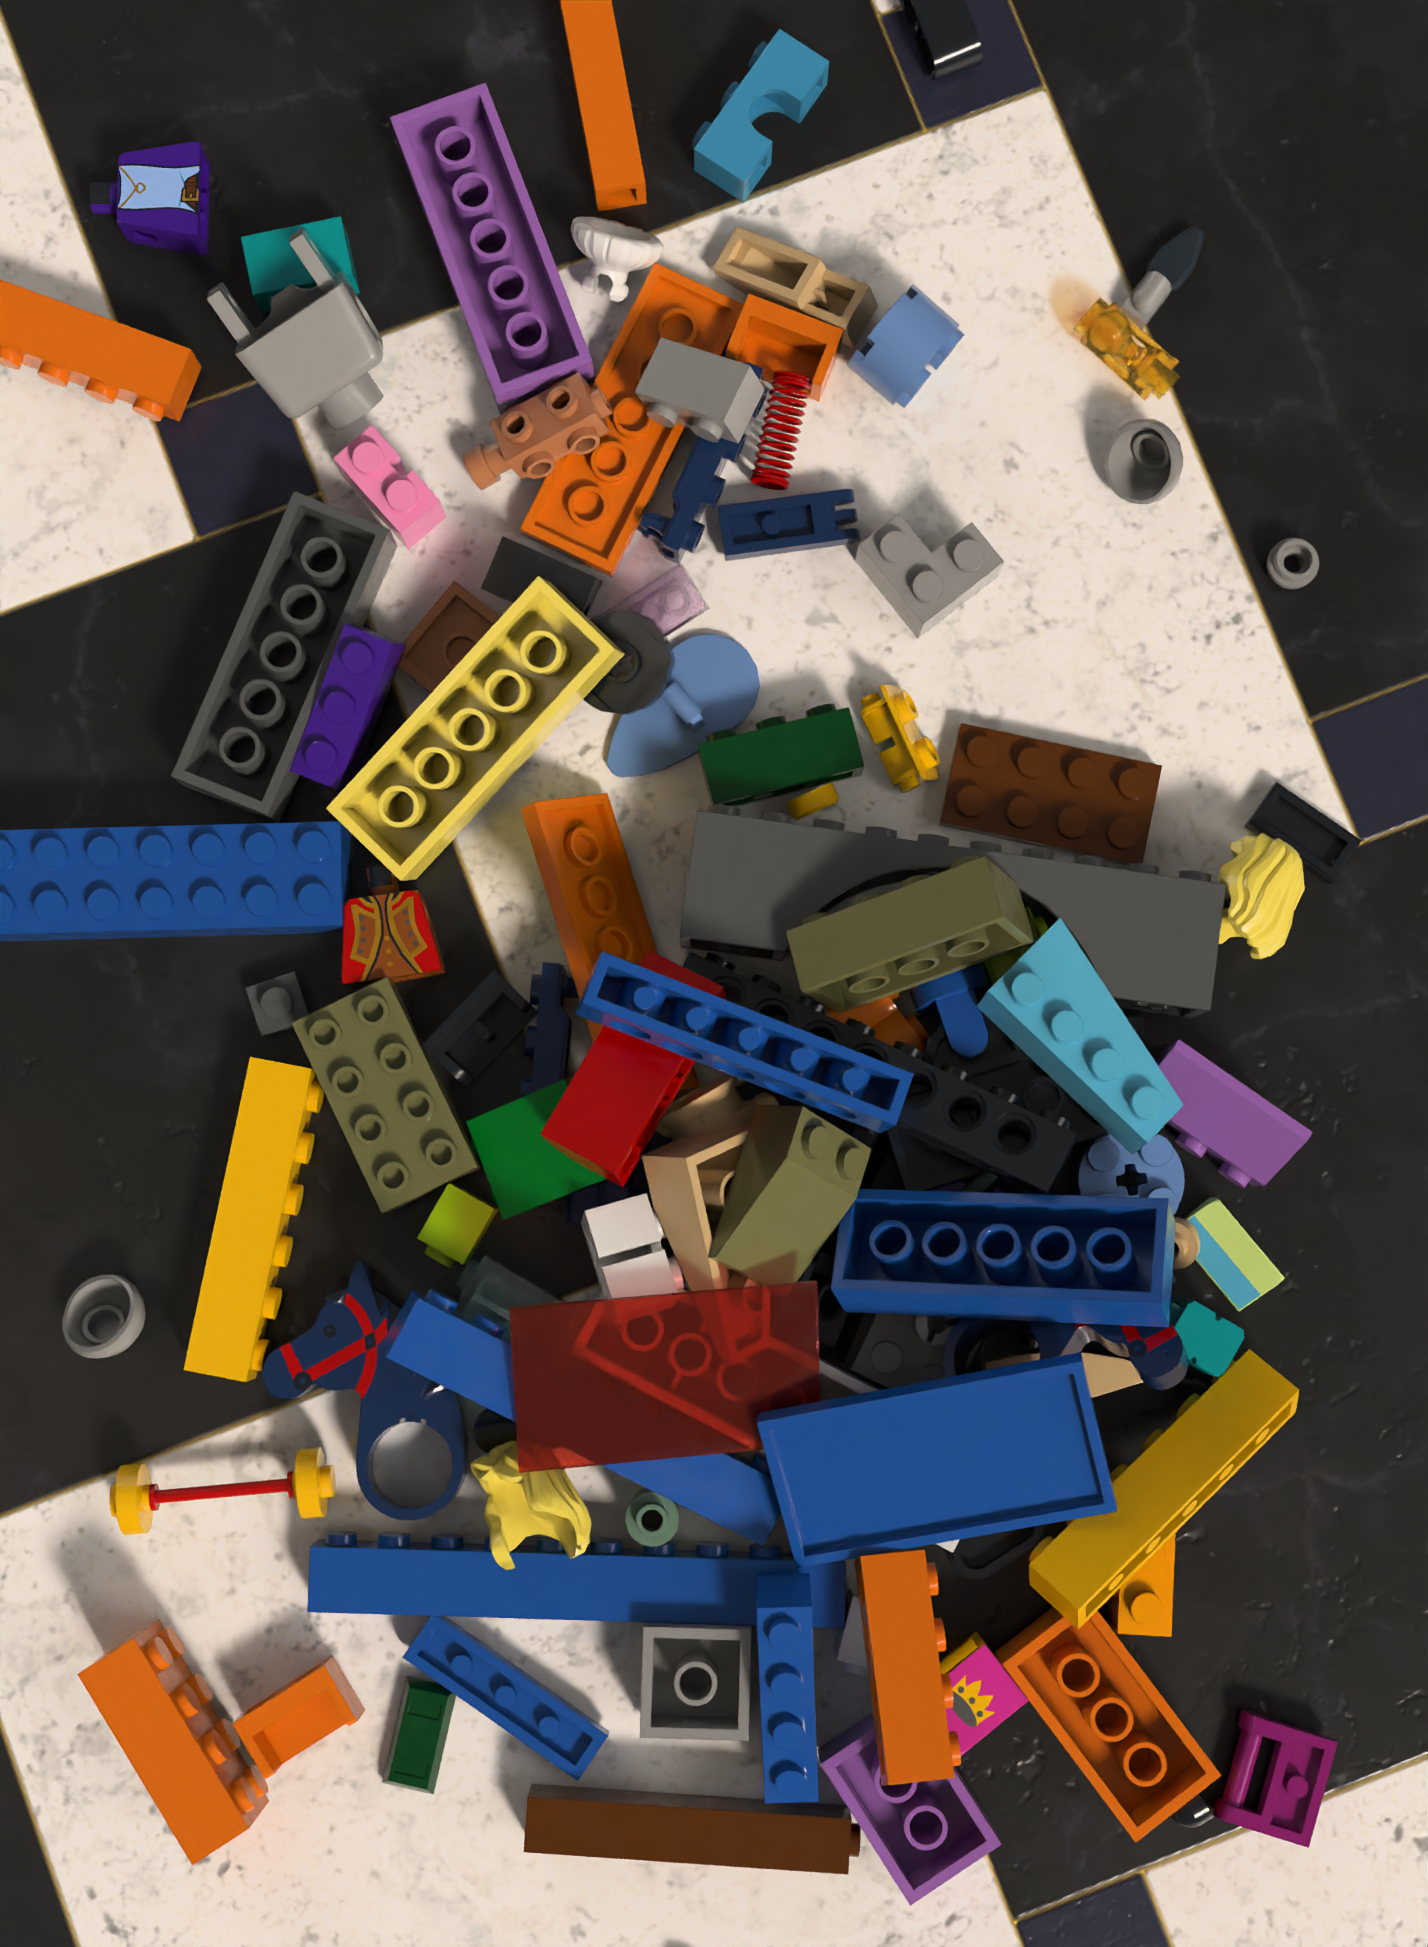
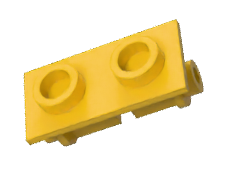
(895, 718)

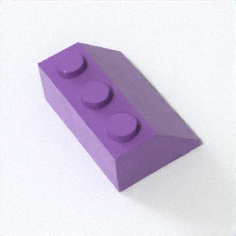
(1227, 1118)

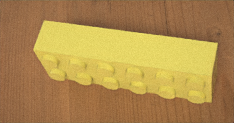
(475, 730)

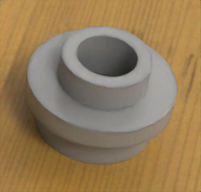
(1303, 553)

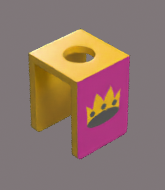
(981, 1691)

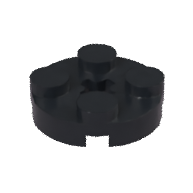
(650, 660)

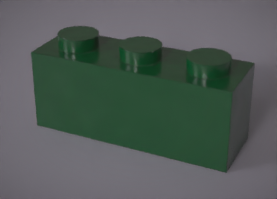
(781, 757)

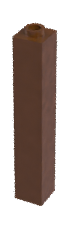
(690, 1829)

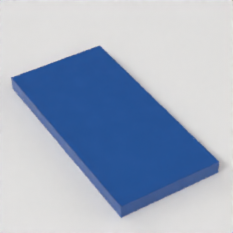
(938, 1461)

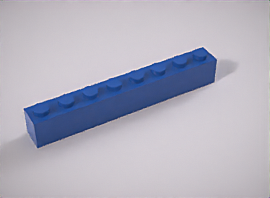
(477, 1364)

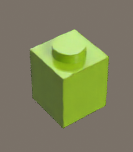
(456, 1226)

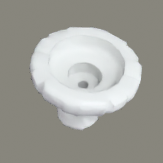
(613, 252)

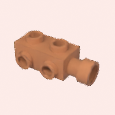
(541, 431)

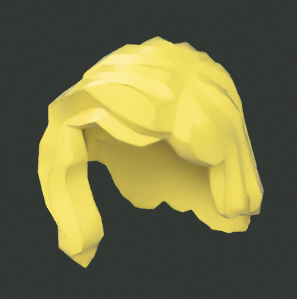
(1264, 892)
(529, 1505)

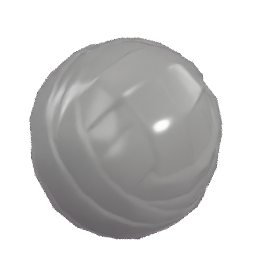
(1143, 461)
(103, 1316)

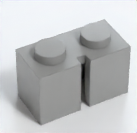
(699, 391)

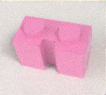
(377, 474)

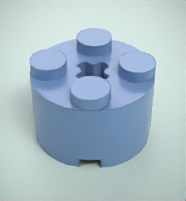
(902, 346)
(1154, 1165)

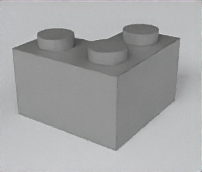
(922, 583)

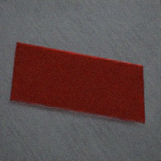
(659, 1373)

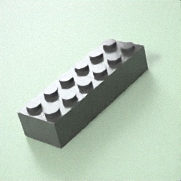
(253, 717)

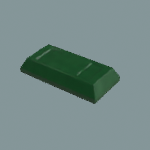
(419, 1735)

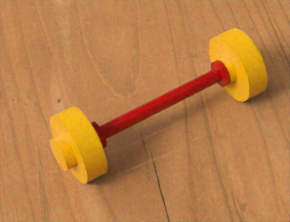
(136, 1497)

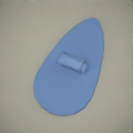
(708, 691)

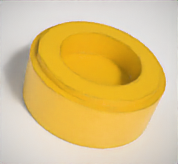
(813, 801)

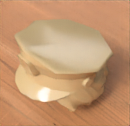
(711, 1109)

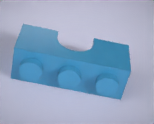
(781, 79)

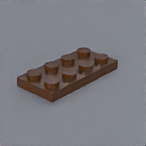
(1050, 795)

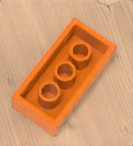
(1108, 1718)
(176, 1740)

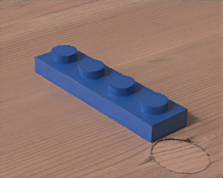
(506, 1695)

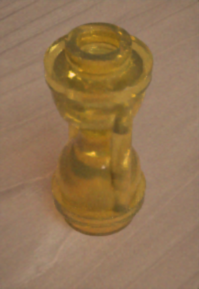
(1109, 334)

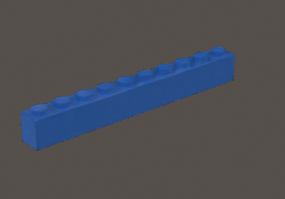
(546, 1584)

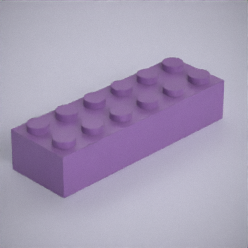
(492, 245)

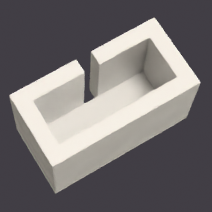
(628, 1249)

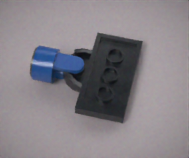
(992, 1059)

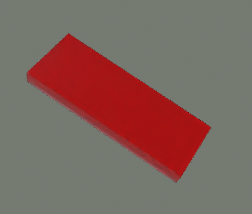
(621, 1092)

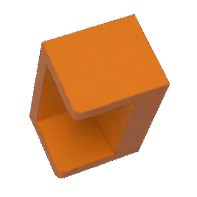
(785, 341)
(298, 1716)

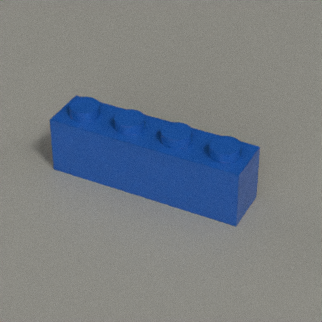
(787, 1688)

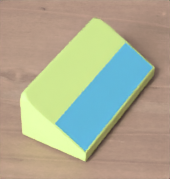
(1231, 1255)

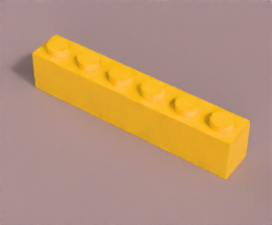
(253, 1220)
(1163, 1487)

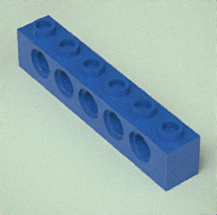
(744, 1043)

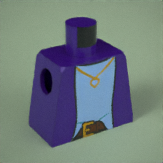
(160, 197)

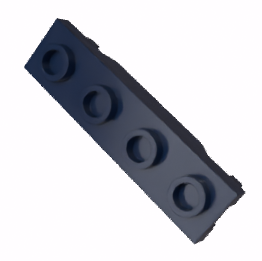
(695, 489)
(550, 1039)

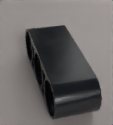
(943, 35)

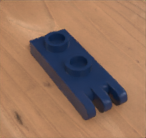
(787, 524)

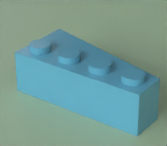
(1081, 1038)

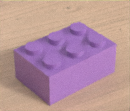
(917, 1828)

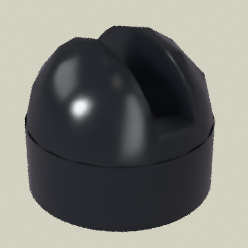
(1193, 1813)

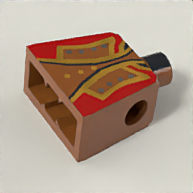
(388, 934)

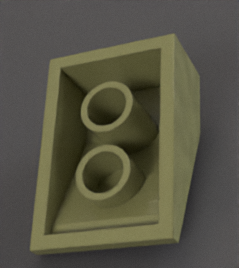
(787, 1194)

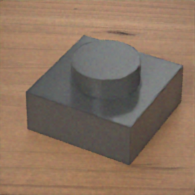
(278, 1003)

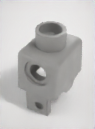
(312, 343)

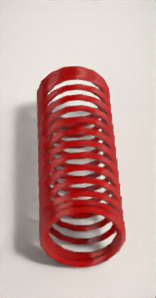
(770, 477)

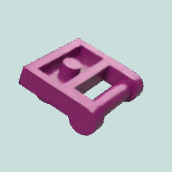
(1292, 1783)

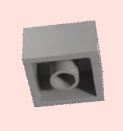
(695, 1681)

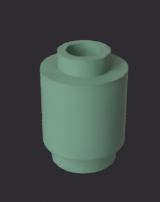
(646, 1535)

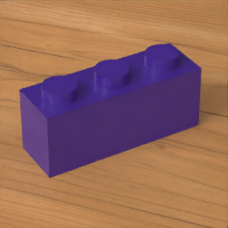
(348, 706)

